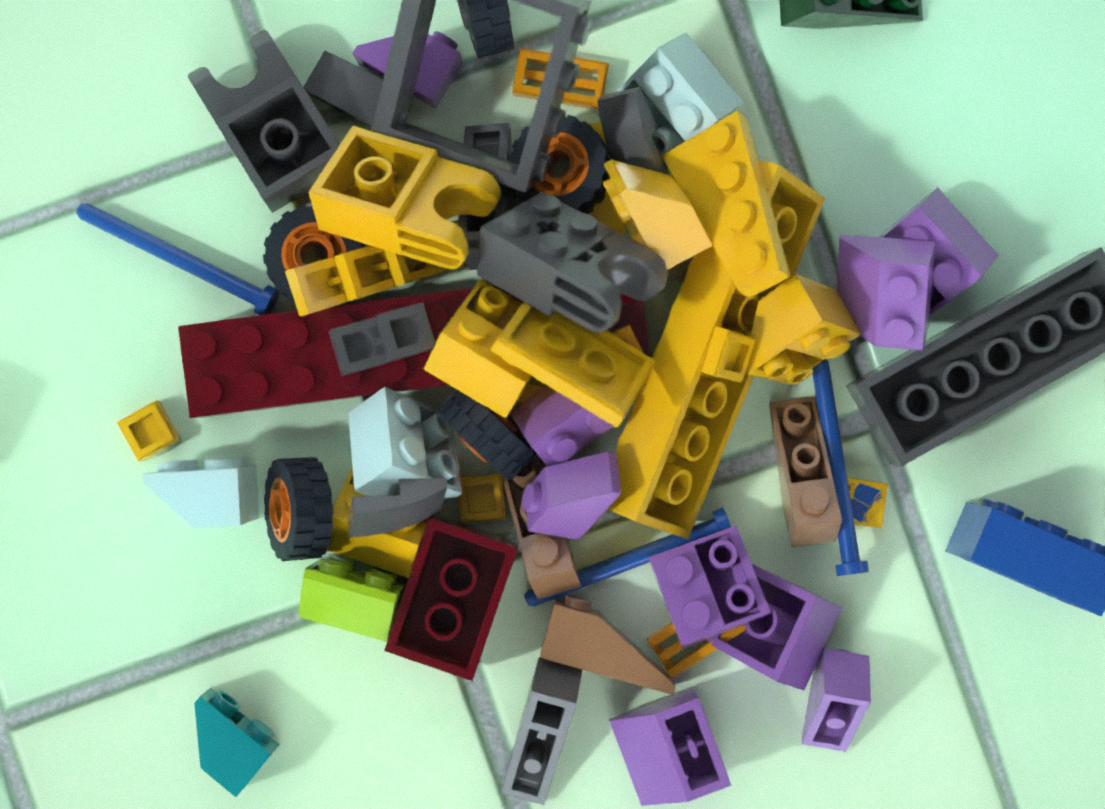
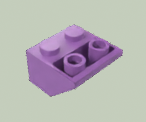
(960, 250)
(709, 586)
(670, 750)

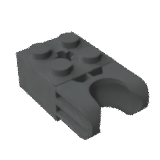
(263, 115)
(567, 262)

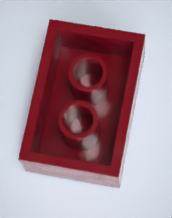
(451, 597)

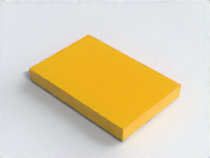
(577, 362)

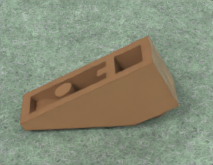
(592, 643)

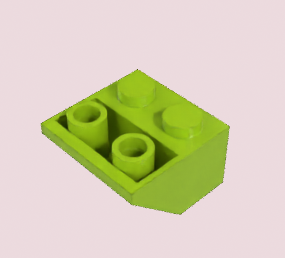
(350, 597)

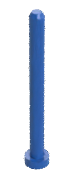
(263, 299)
(830, 427)
(637, 556)

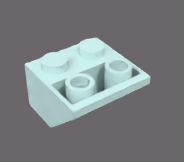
(682, 92)
(400, 440)
(207, 496)

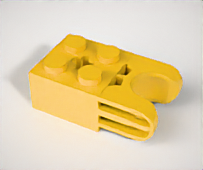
(400, 197)

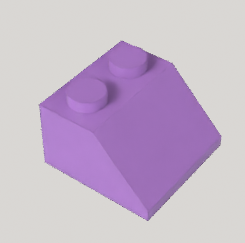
(887, 288)
(557, 425)
(790, 637)

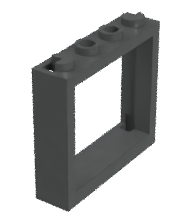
(547, 120)

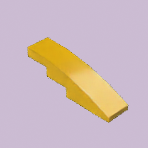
(354, 277)

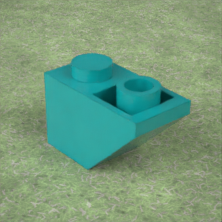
(229, 742)

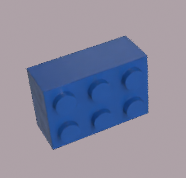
(1032, 553)

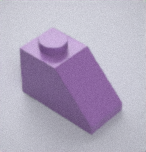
(436, 71)
(572, 495)
(837, 699)

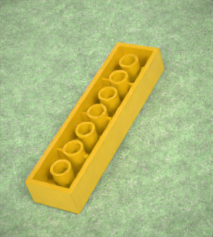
(685, 414)

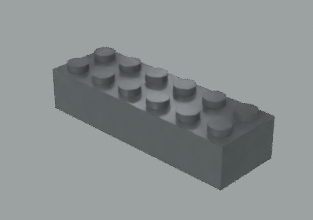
(986, 360)

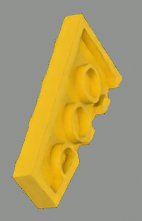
(731, 200)

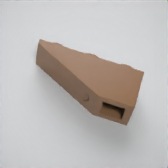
(804, 473)
(546, 557)

